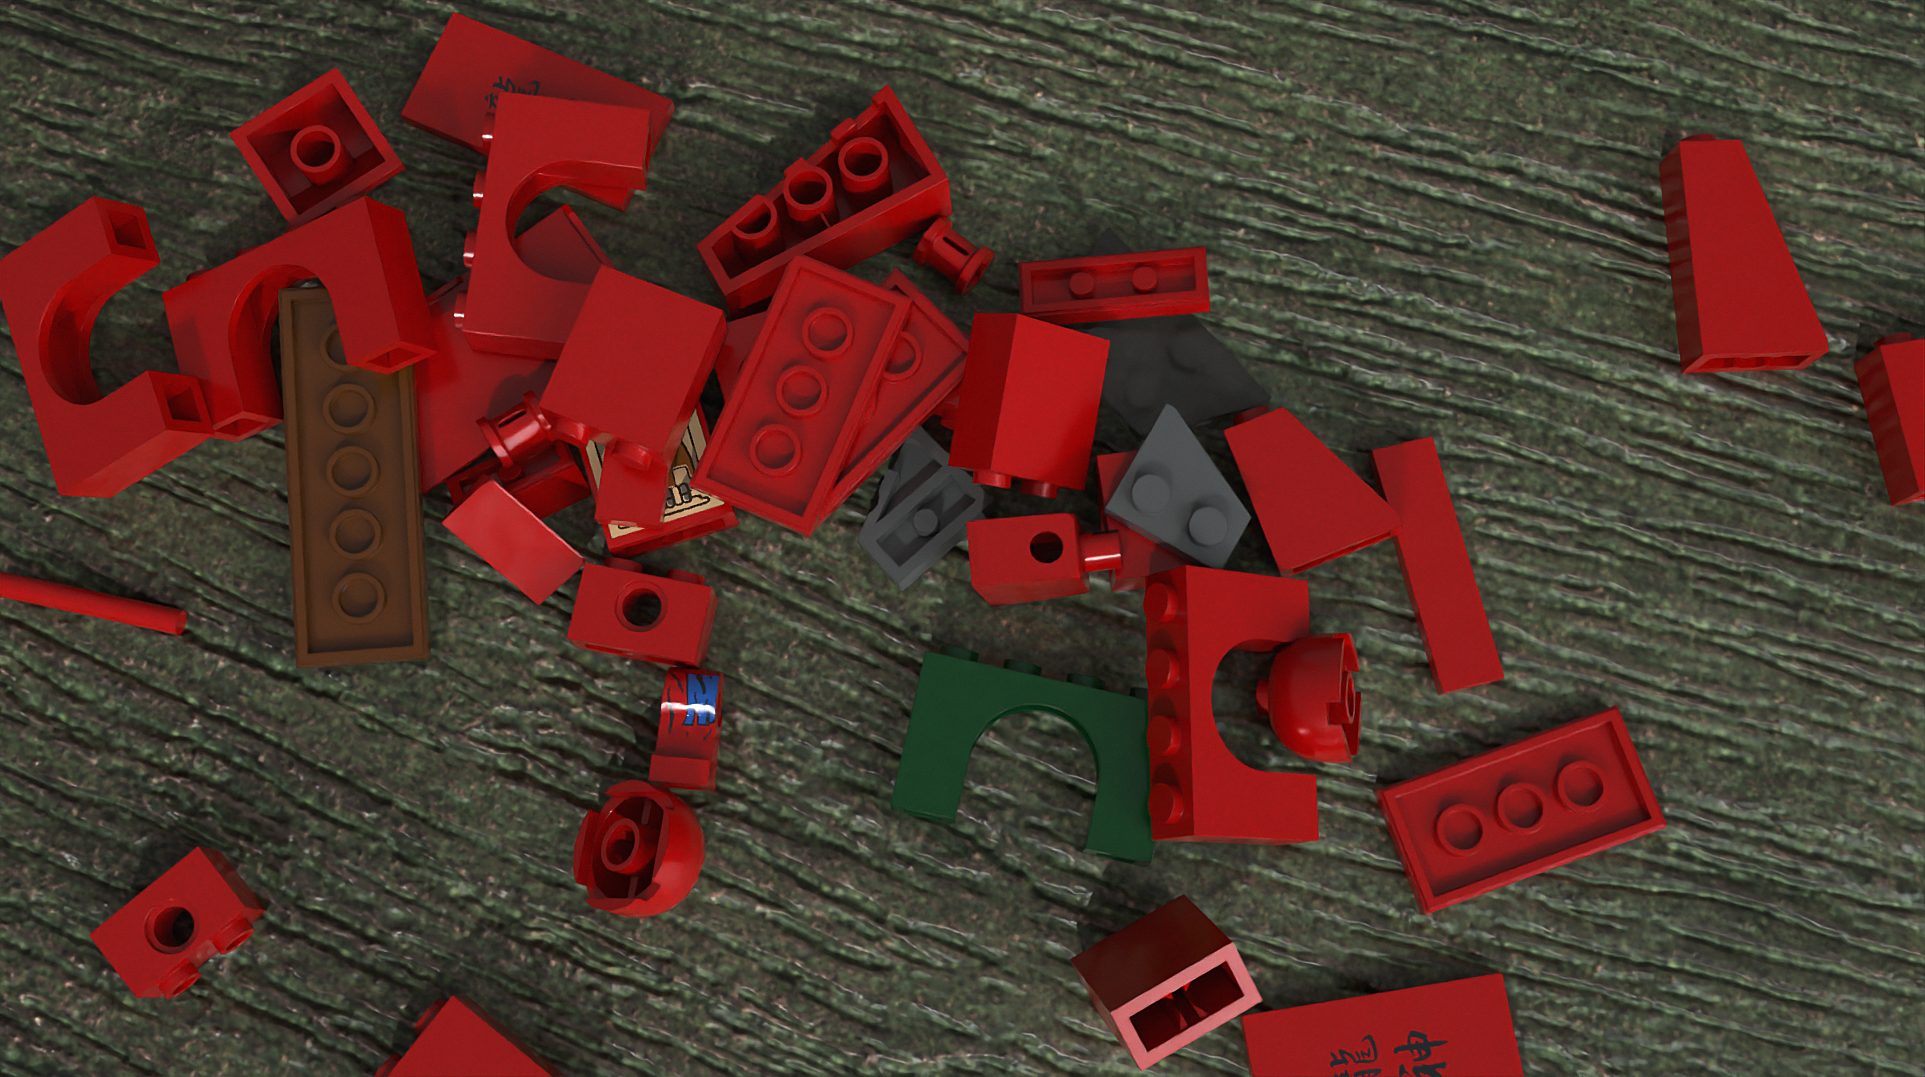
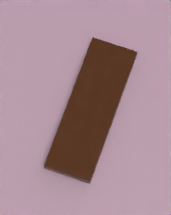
(350, 497)

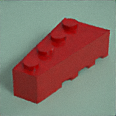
(838, 207)

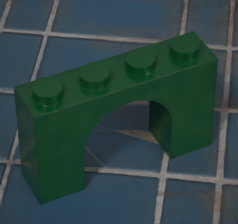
(964, 698)

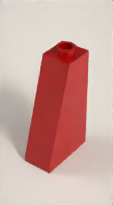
(1730, 267)

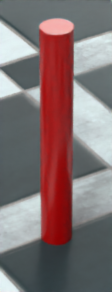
(92, 603)

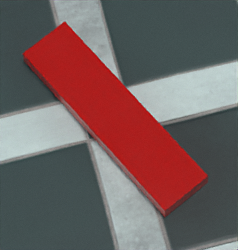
(1436, 567)

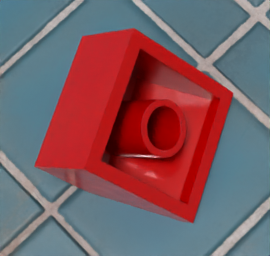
(316, 149)

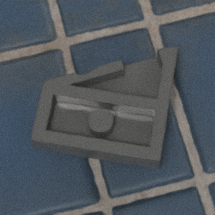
(1179, 496)
(920, 511)

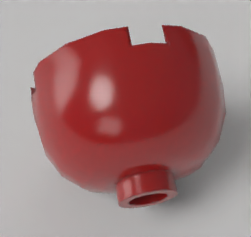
(1314, 698)
(639, 851)

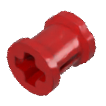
(953, 256)
(516, 429)

